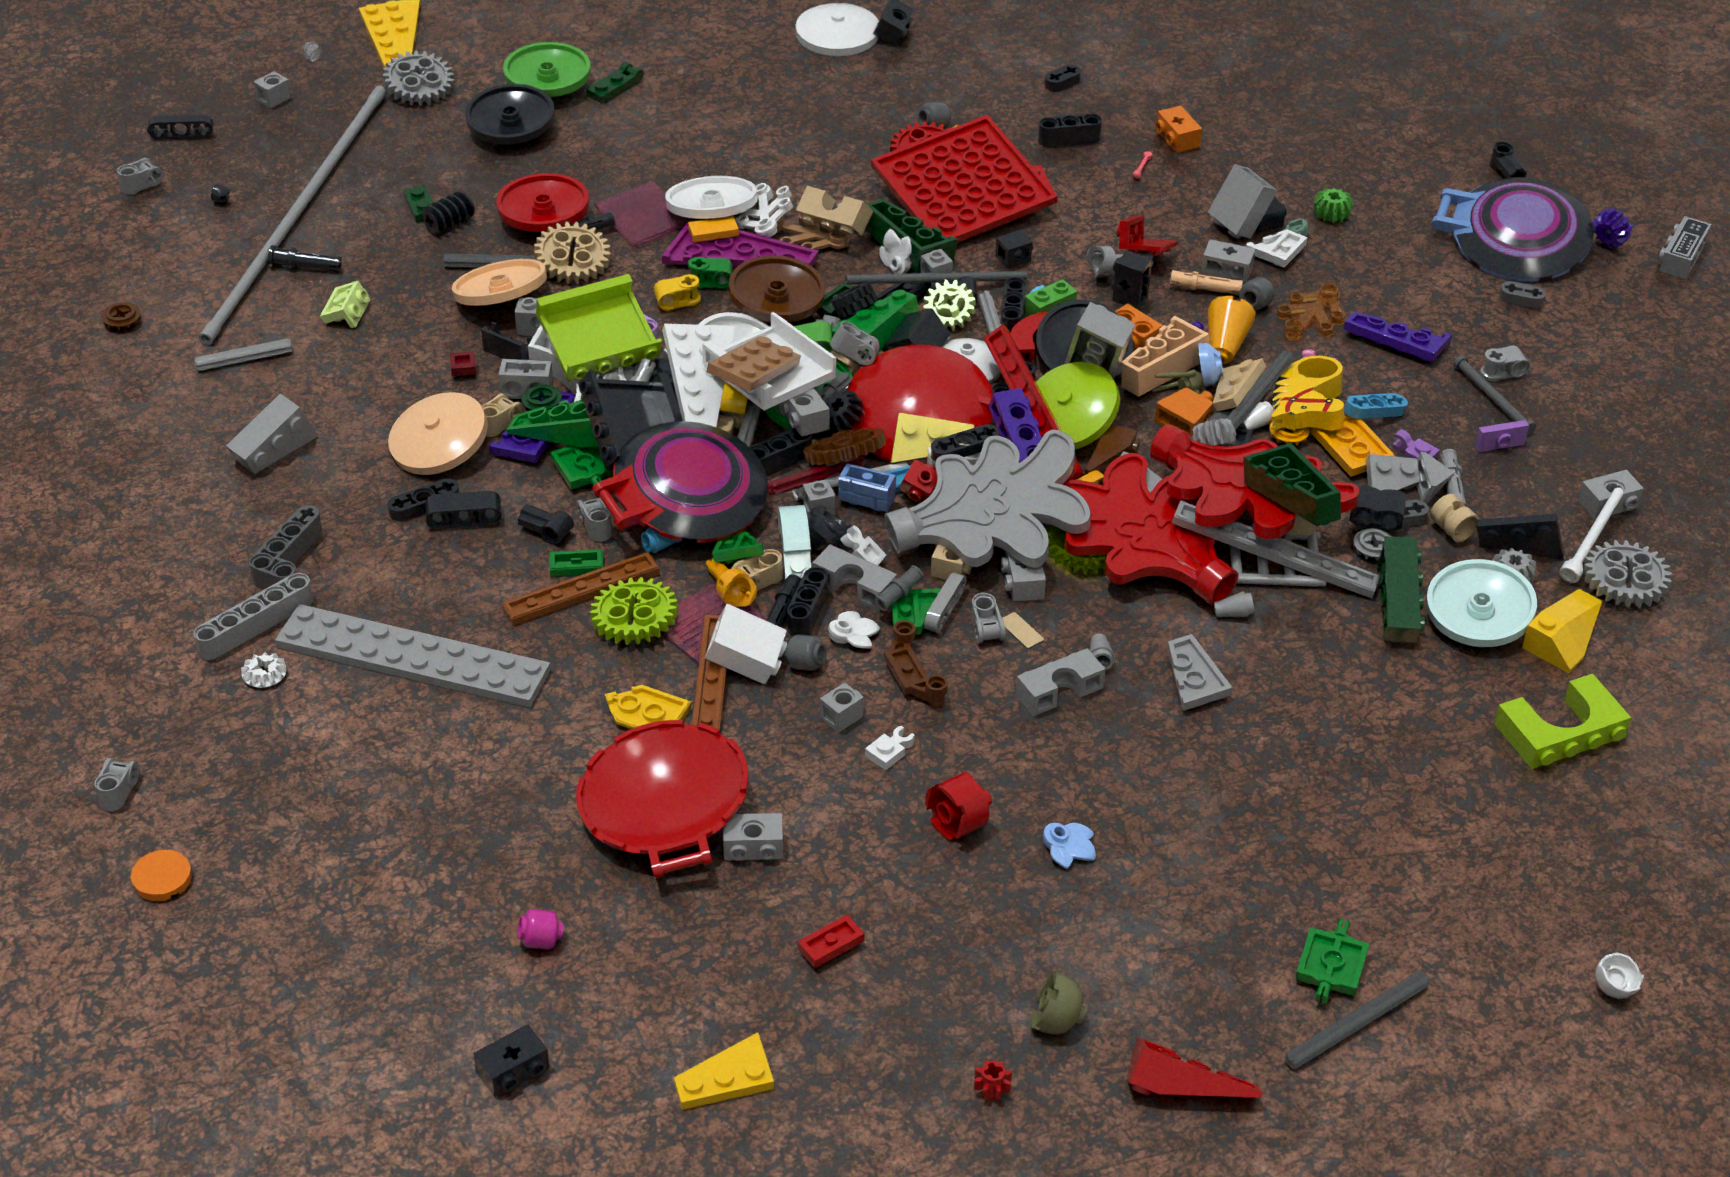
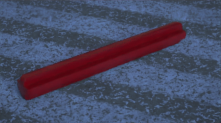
(808, 476)

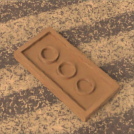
(754, 363)

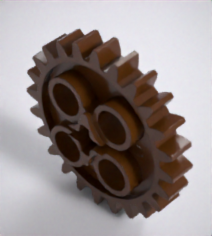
(844, 446)

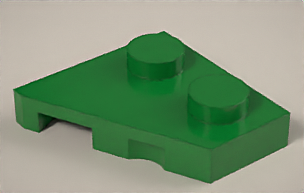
(914, 607)

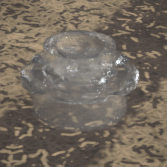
(312, 51)

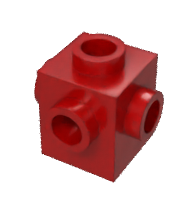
(919, 481)

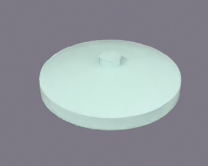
(1481, 602)

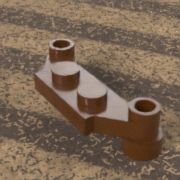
(908, 669)

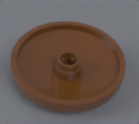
(776, 286)

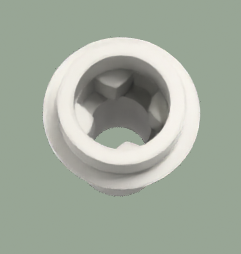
(1258, 416)

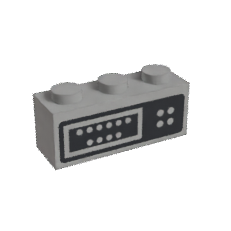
(1684, 247)

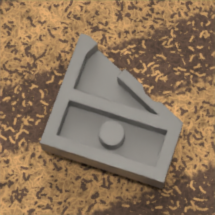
(1391, 472)

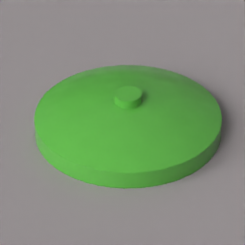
(549, 67)

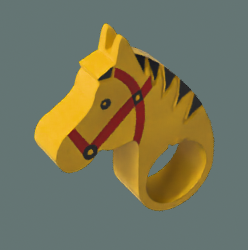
(1307, 395)

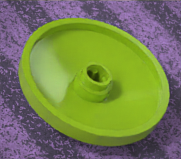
(1081, 400)

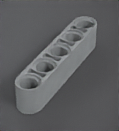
(252, 616)

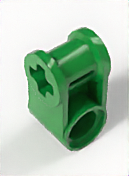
(710, 271)

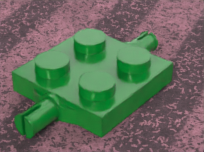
(580, 465)
(1332, 961)

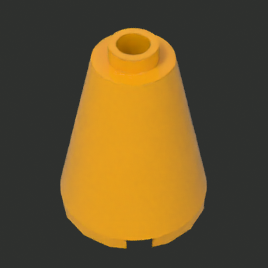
(1229, 325)

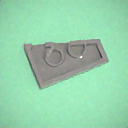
(1195, 673)

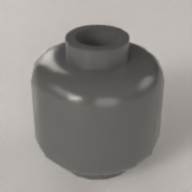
(934, 112)
(1257, 292)
(805, 652)

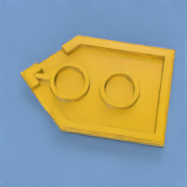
(645, 706)

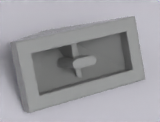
(1431, 476)

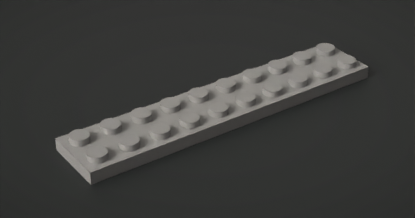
(414, 655)

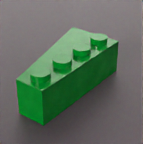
(883, 317)

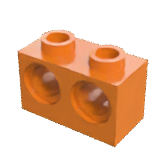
(1144, 325)

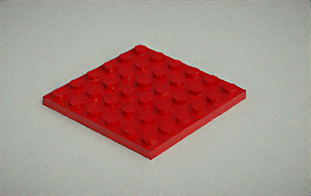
(964, 180)

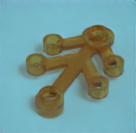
(1326, 294)

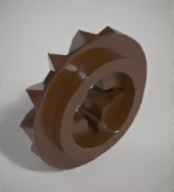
(130, 313)

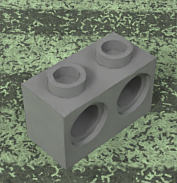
(521, 375)

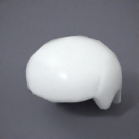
(1618, 976)

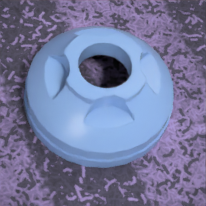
(1210, 364)

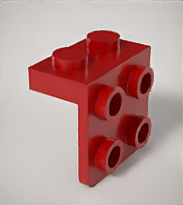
(1131, 237)

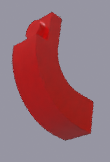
(1025, 333)

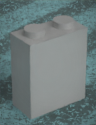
(1242, 202)

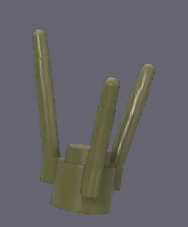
(1190, 379)

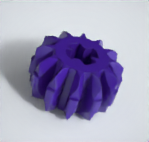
(1612, 228)

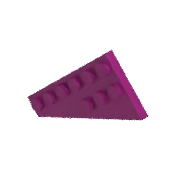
(736, 248)

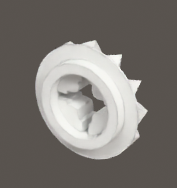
(260, 678)

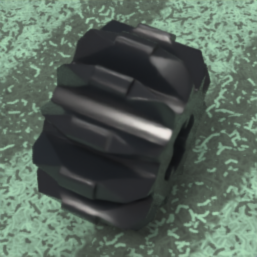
(844, 409)

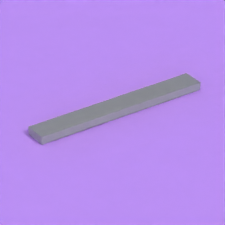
(1283, 552)

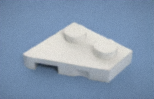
(1280, 247)

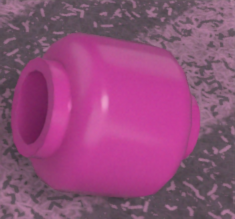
(539, 929)

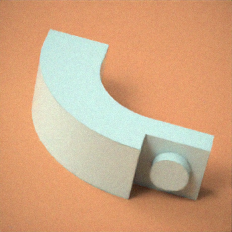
(795, 539)

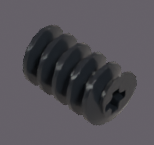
(447, 212)

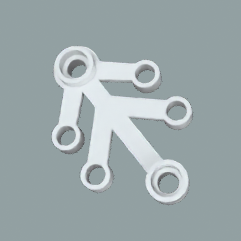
(766, 225)

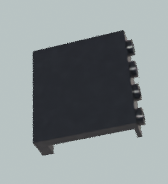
(625, 408)

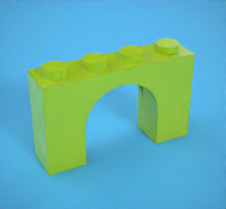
(1544, 743)

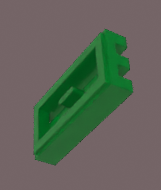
(575, 562)

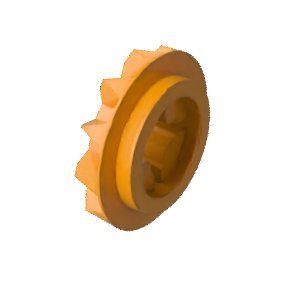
(1292, 436)

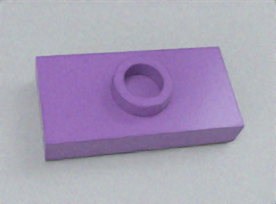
(1501, 436)

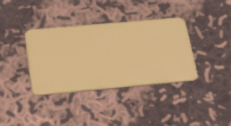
(1022, 630)

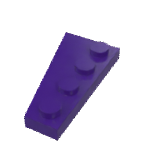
(523, 447)

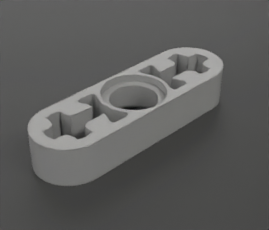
(945, 602)

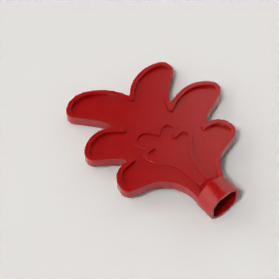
(1217, 479)
(1139, 533)

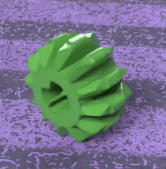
(1333, 205)

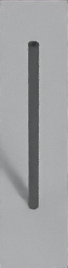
(932, 277)

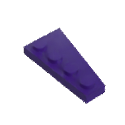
(1397, 335)

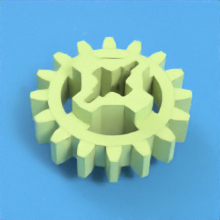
(954, 296)

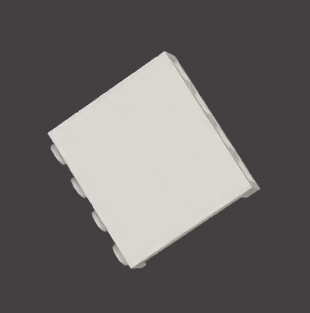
(814, 368)

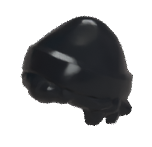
(825, 529)

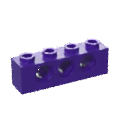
(1012, 404)

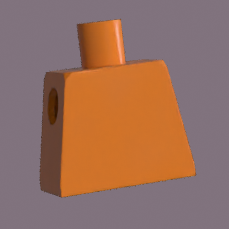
(1184, 409)

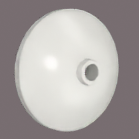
(978, 353)

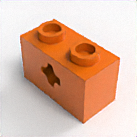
(1178, 129)

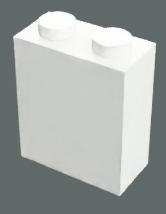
(746, 644)

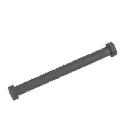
(1461, 363)

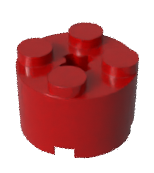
(958, 806)

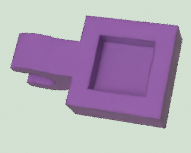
(1413, 449)

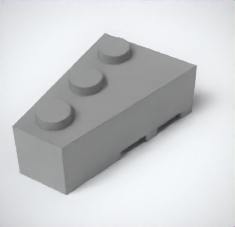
(271, 435)

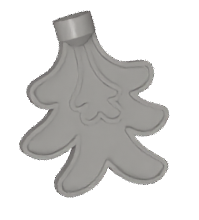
(996, 503)

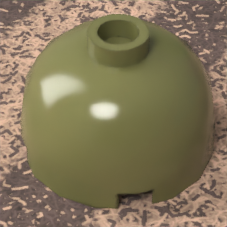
(1059, 1005)

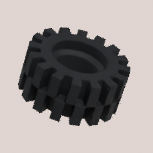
(854, 299)

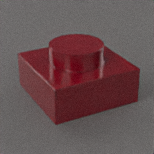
(462, 363)

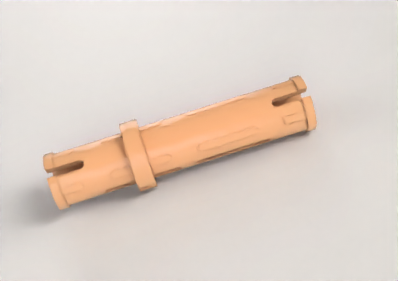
(1210, 283)

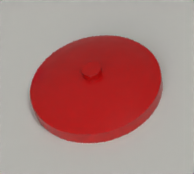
(542, 201)

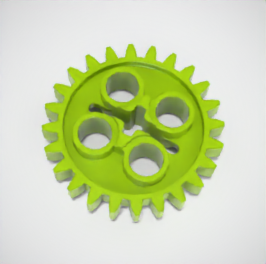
(652, 613)

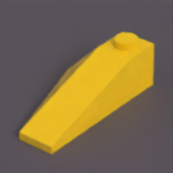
(1563, 630)

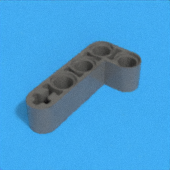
(280, 552)

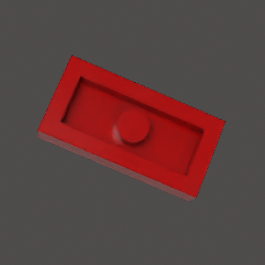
(831, 941)

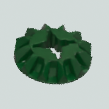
(532, 397)

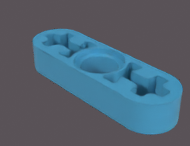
(1375, 405)

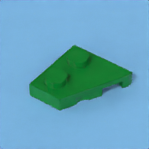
(737, 547)

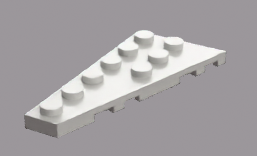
(696, 389)

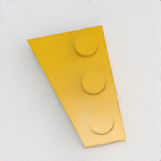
(726, 1076)

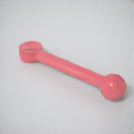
(1147, 156)

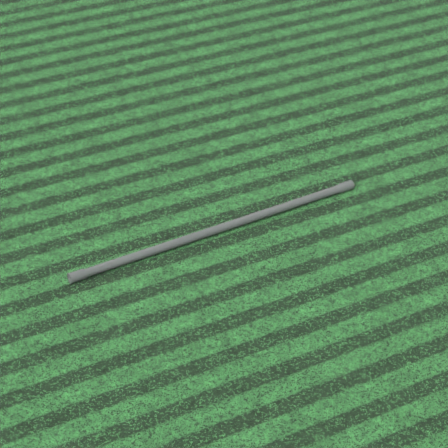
(214, 326)

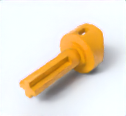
(732, 585)

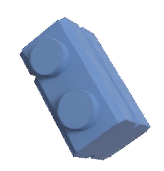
(867, 487)

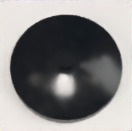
(510, 114)
(1057, 332)

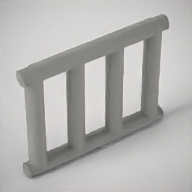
(1263, 576)

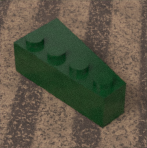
(922, 238)
(1293, 483)
(1400, 589)

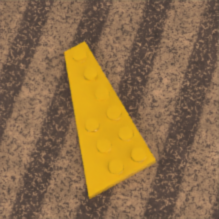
(391, 27)

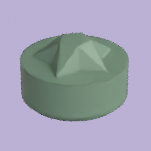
(1299, 226)

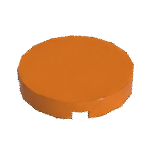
(161, 875)

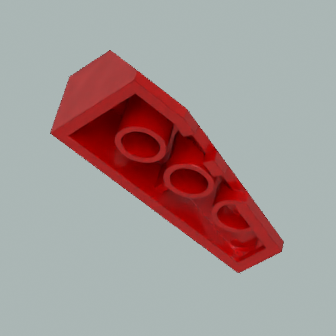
(1163, 1072)

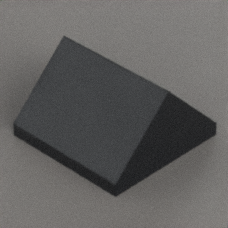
(919, 329)

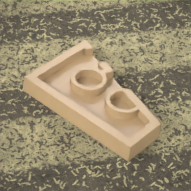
(1236, 383)

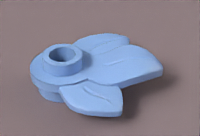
(1069, 843)

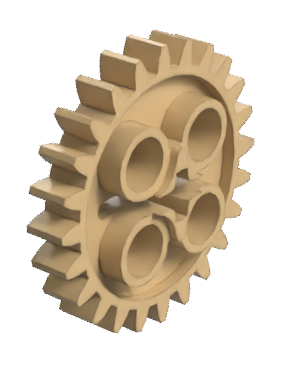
(590, 252)

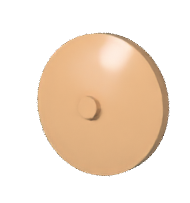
(499, 282)
(438, 433)

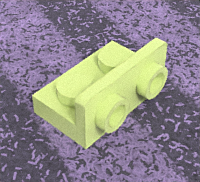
(346, 303)

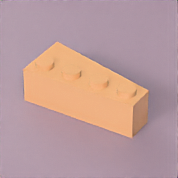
(1170, 351)

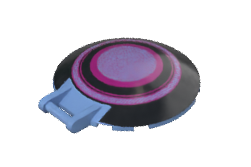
(1518, 228)

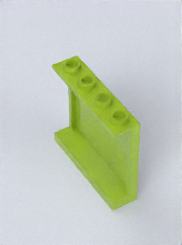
(597, 327)

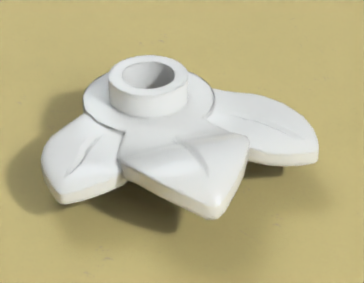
(896, 252)
(853, 629)

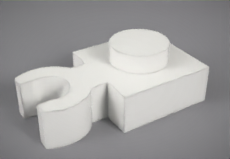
(863, 548)
(887, 750)

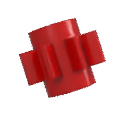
(992, 1080)

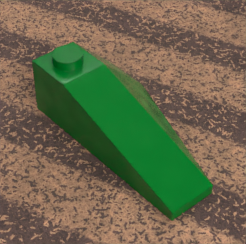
(562, 424)

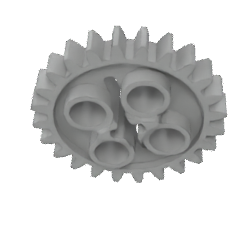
(418, 78)
(1646, 573)

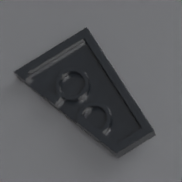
(1532, 534)

